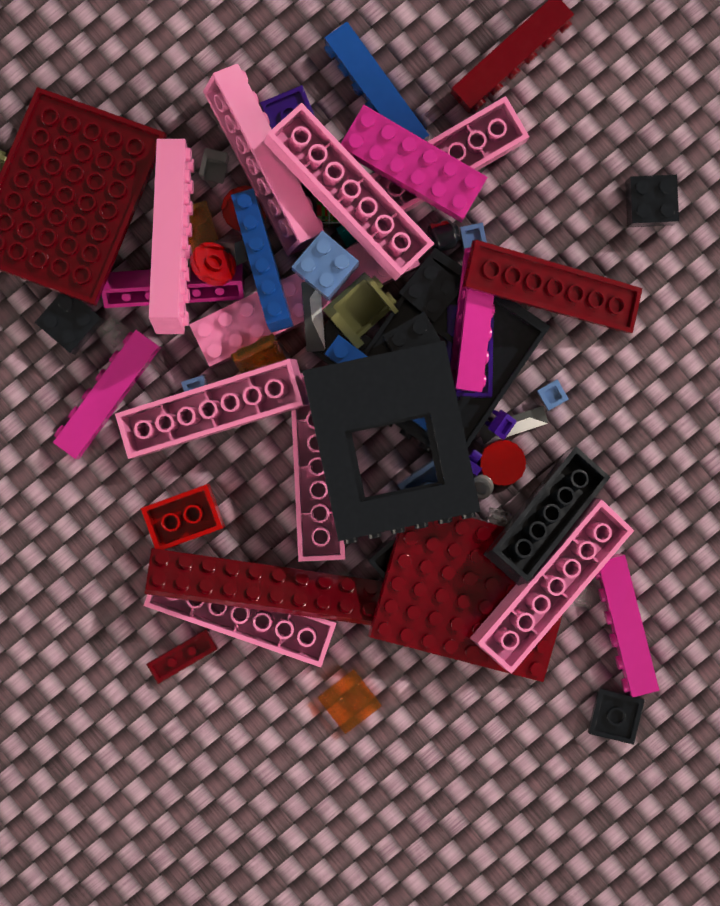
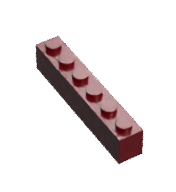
(511, 54)

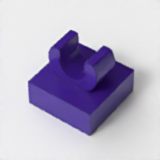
(501, 424)
(474, 458)

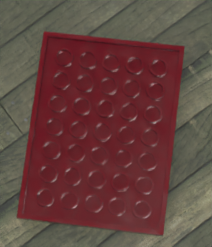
(71, 193)
(444, 590)

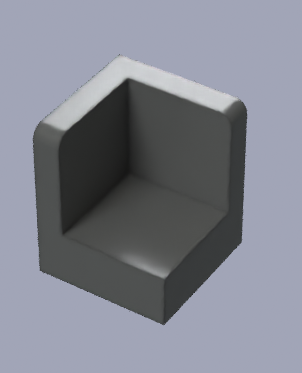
(214, 165)
(234, 245)

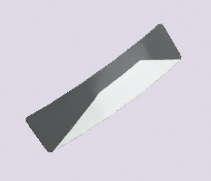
(313, 319)
(525, 421)

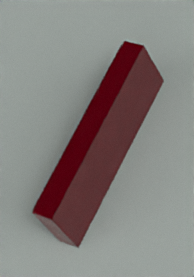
(182, 656)

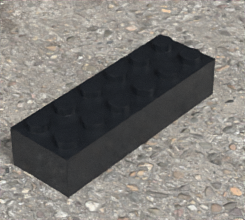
(547, 516)

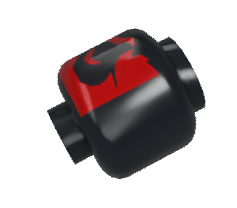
(443, 234)

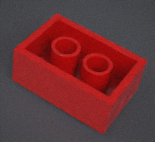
(183, 517)

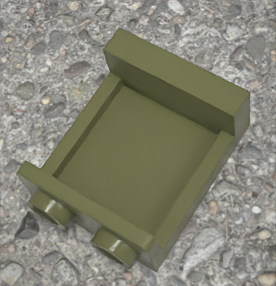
(360, 308)

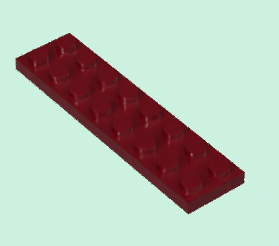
(551, 287)

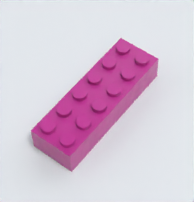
(413, 163)

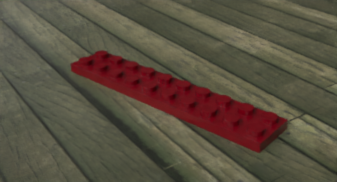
(262, 587)

